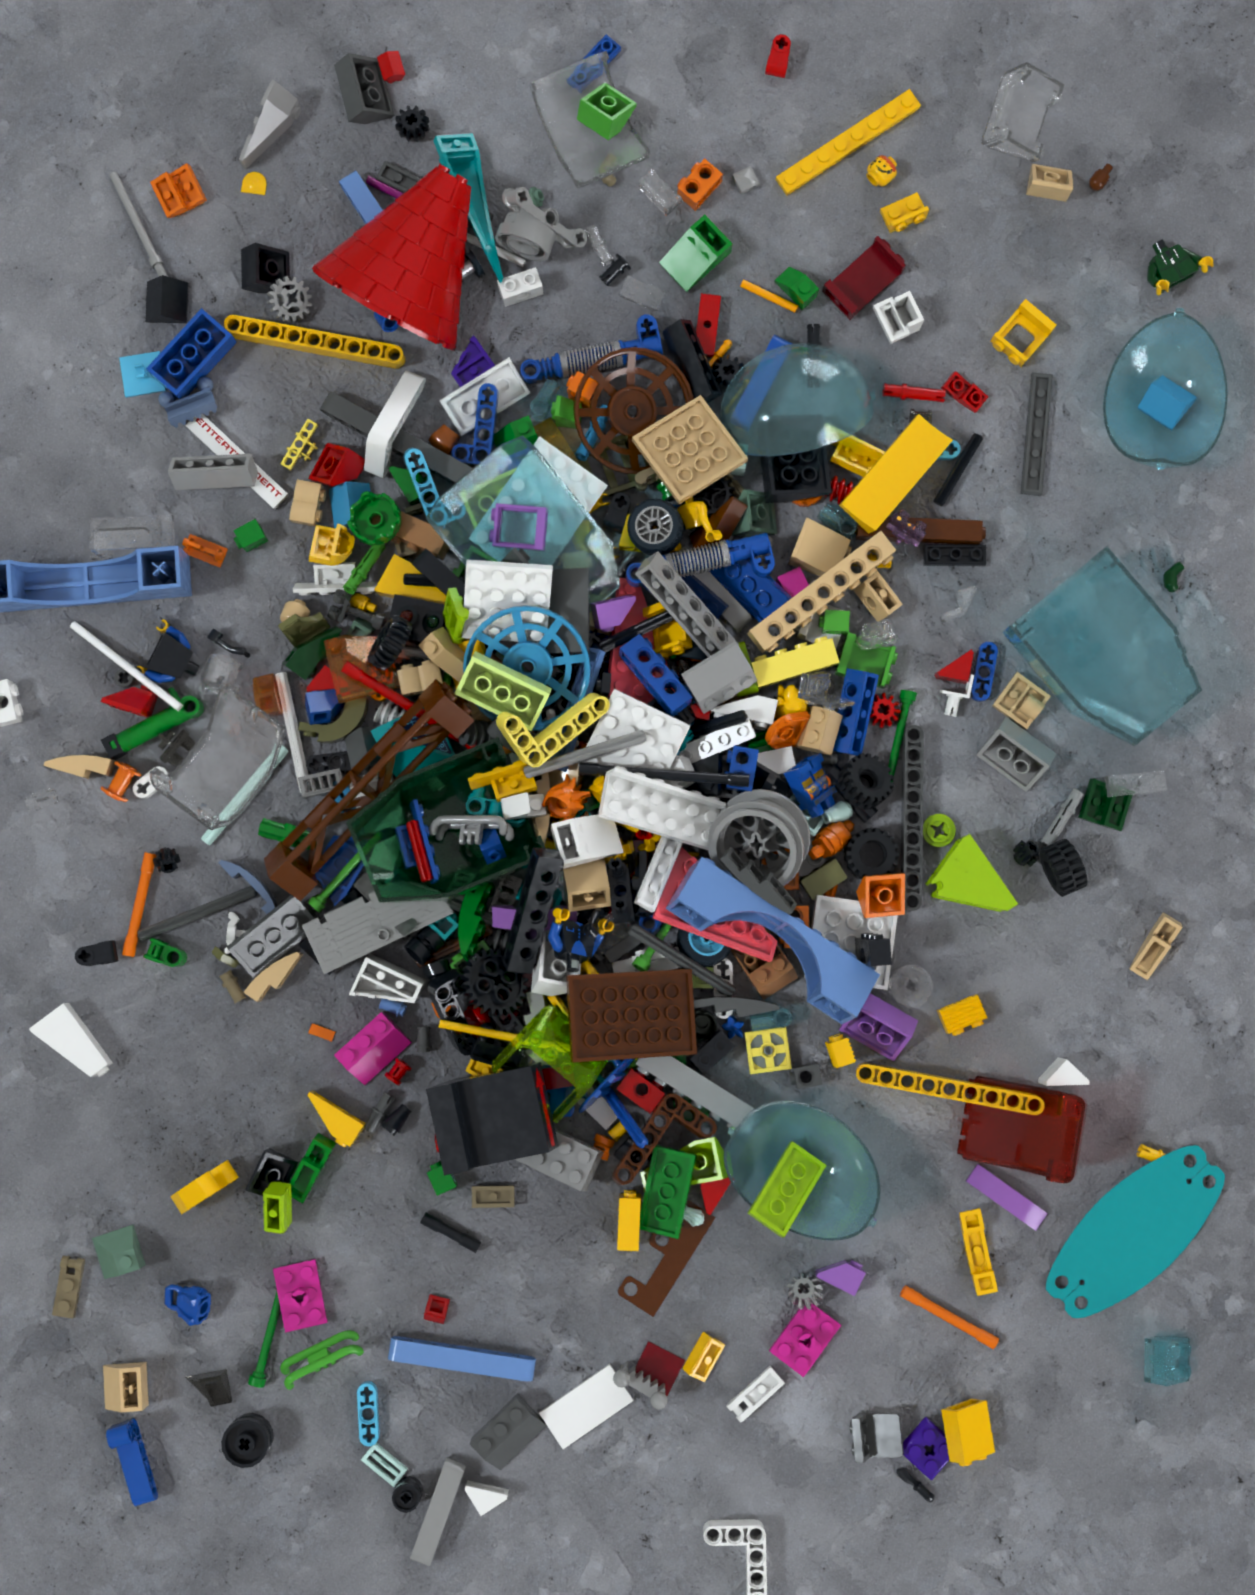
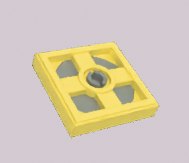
(768, 1050)

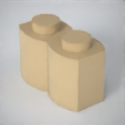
(307, 503)
(417, 679)

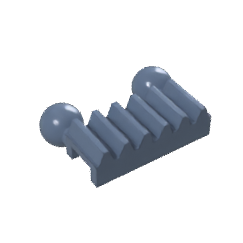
(189, 406)

